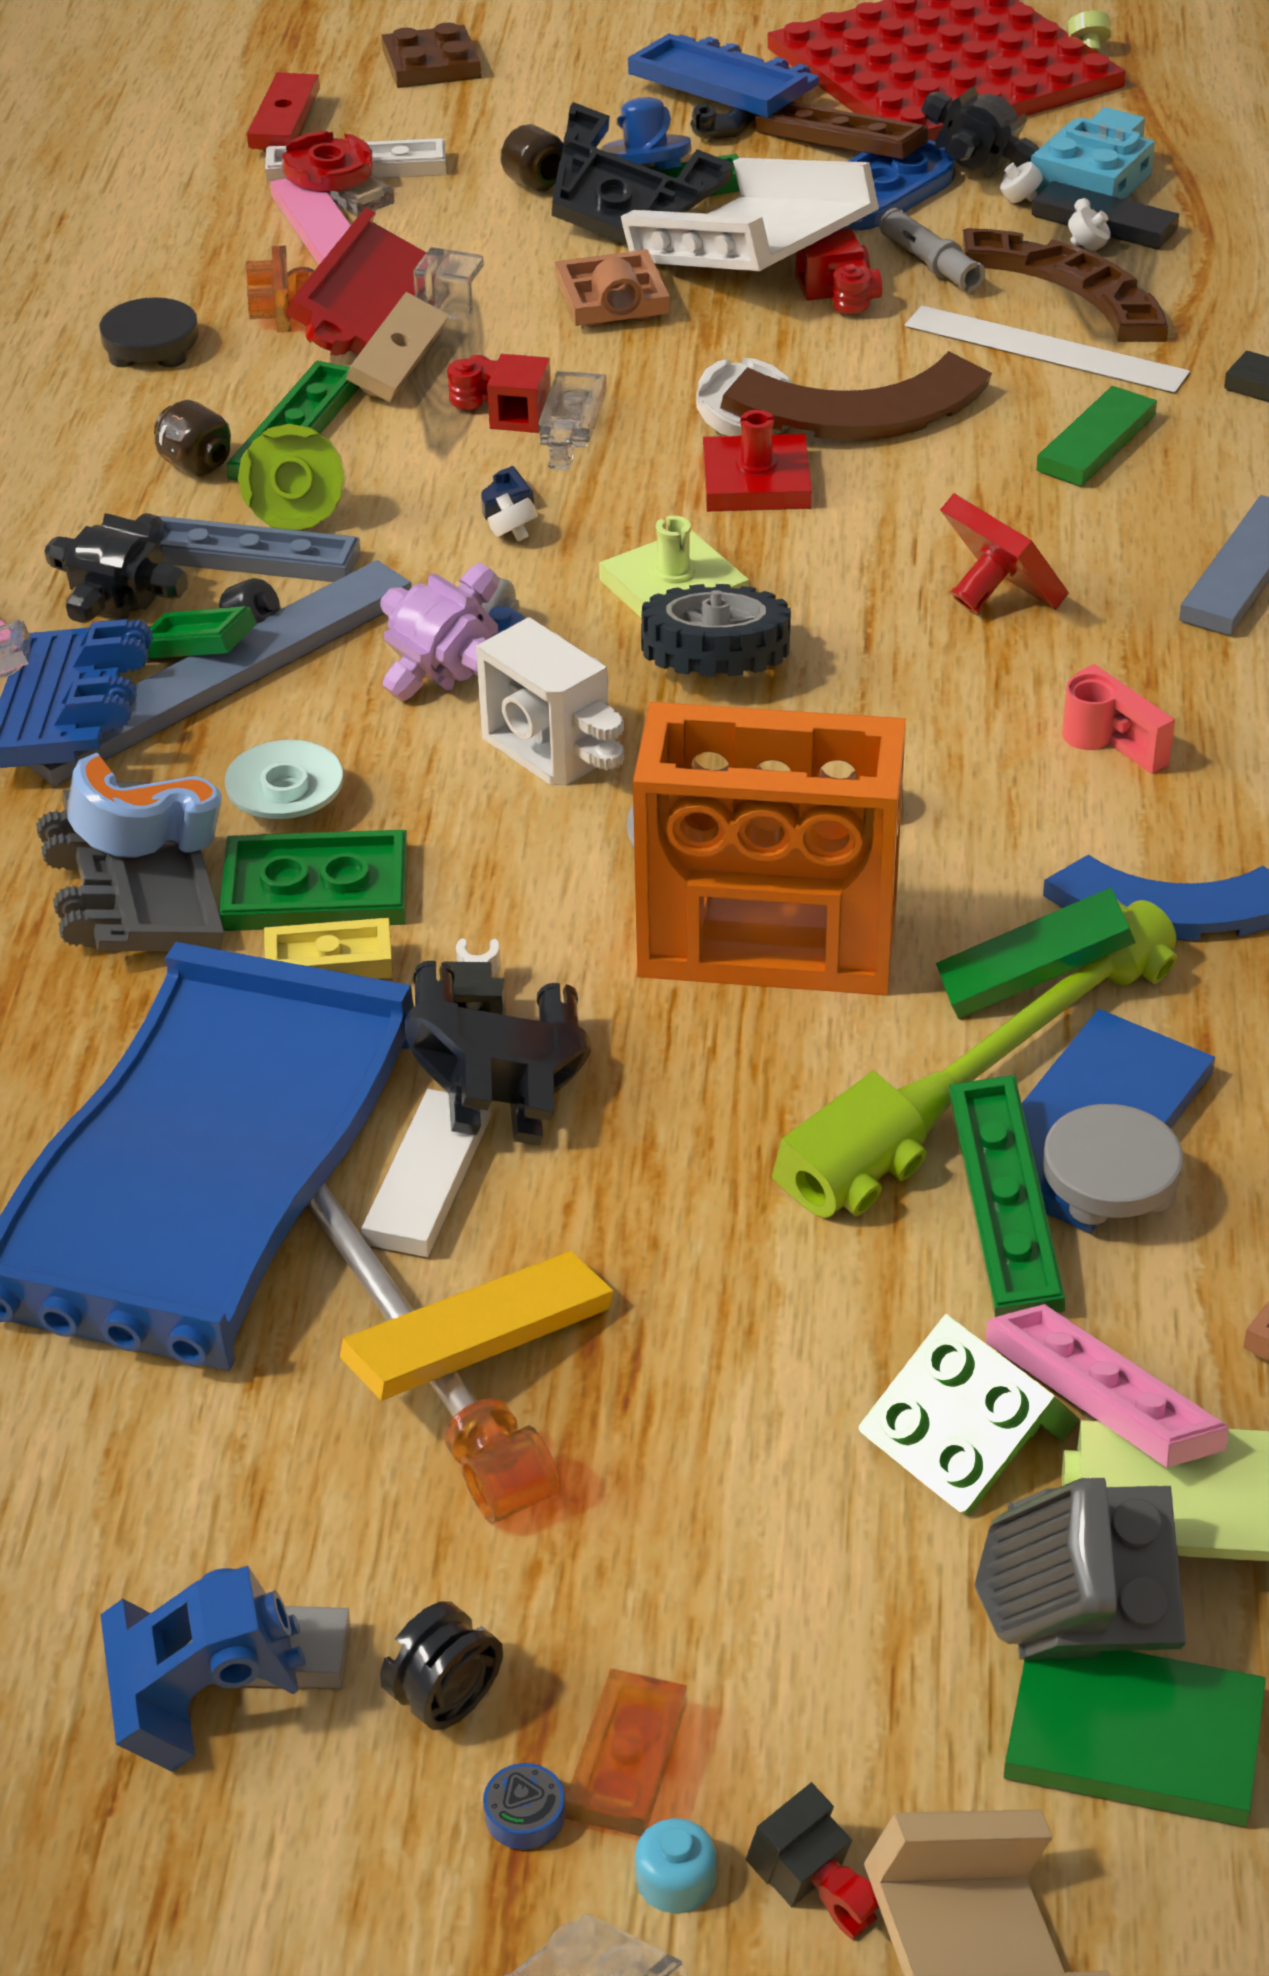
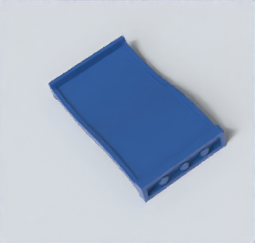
(198, 1154)

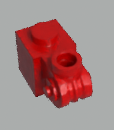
(838, 270)
(512, 387)

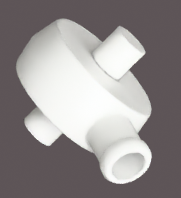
(1021, 182)
(1088, 226)
(512, 517)

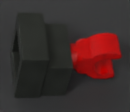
(805, 1850)

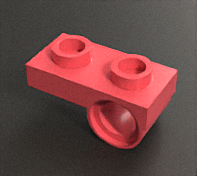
(1107, 713)

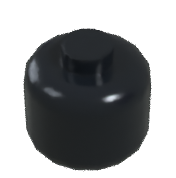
(253, 594)

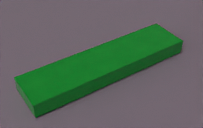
(309, 404)
(1006, 1196)

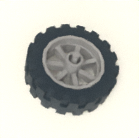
(715, 630)

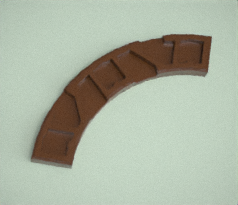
(1099, 281)
(861, 413)

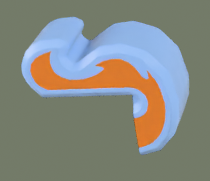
(140, 817)

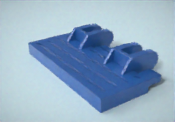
(722, 73)
(70, 692)

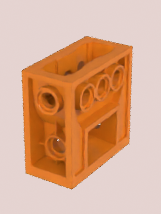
(767, 868)

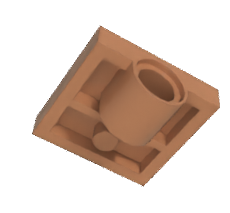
(612, 288)

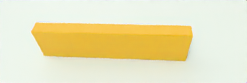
(475, 1325)

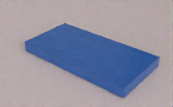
(1112, 1065)

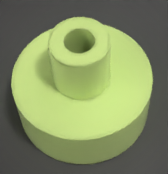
(1091, 27)

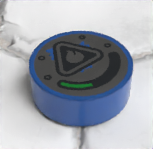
(524, 1806)

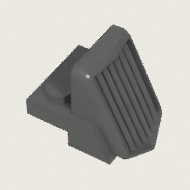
(1084, 1572)

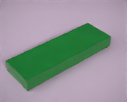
(1096, 435)
(1035, 953)

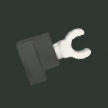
(474, 982)

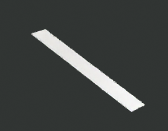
(1048, 348)

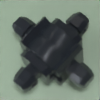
(979, 130)
(115, 567)

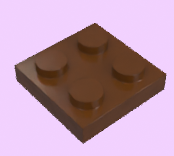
(431, 55)

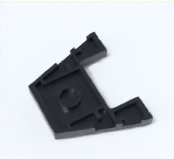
(600, 187)

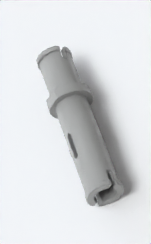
(942, 256)

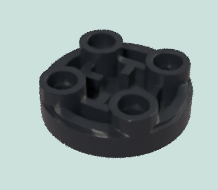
(149, 332)

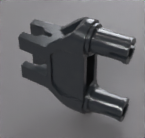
(495, 1055)

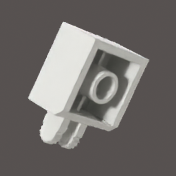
(547, 704)

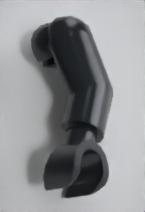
(709, 124)

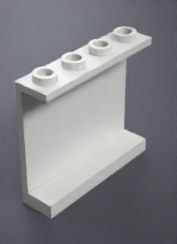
(778, 213)

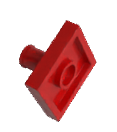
(756, 468)
(999, 555)

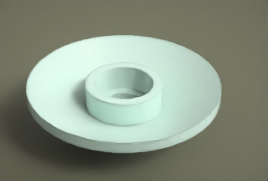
(284, 779)

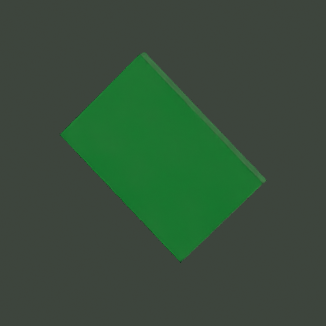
(313, 878)
(1140, 1732)

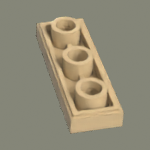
(397, 347)

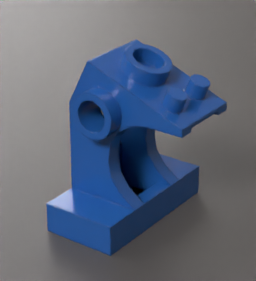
(153, 1676)

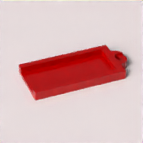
(355, 286)

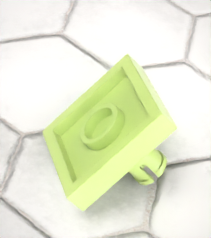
(672, 561)

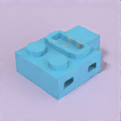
(1098, 154)

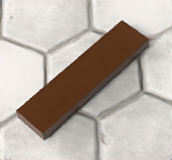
(845, 130)

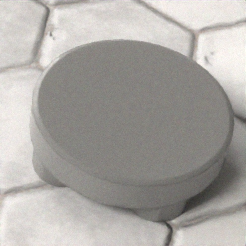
(1112, 1162)

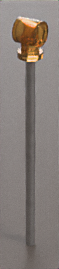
(499, 1464)

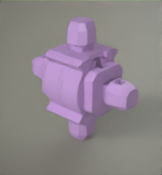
(437, 630)

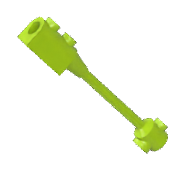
(881, 1129)

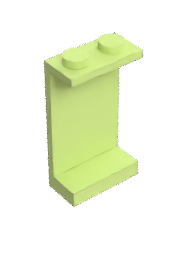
(1215, 1499)

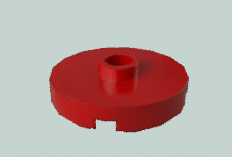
(326, 162)

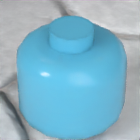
(675, 1865)

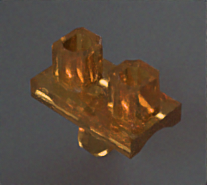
(272, 287)

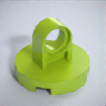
(292, 477)

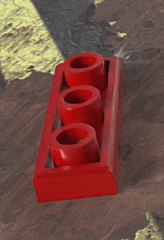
(283, 110)

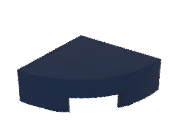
(504, 482)

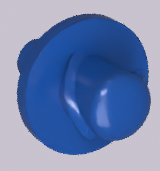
(645, 136)

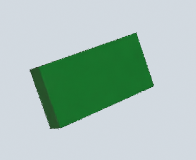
(200, 632)

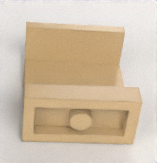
(962, 1895)

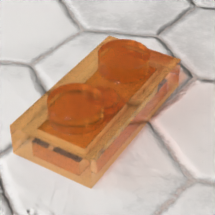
(626, 1752)

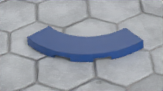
(1192, 907)

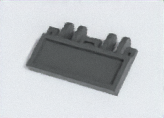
(130, 901)

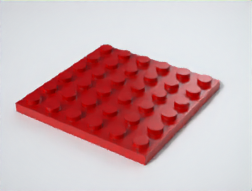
(898, 51)

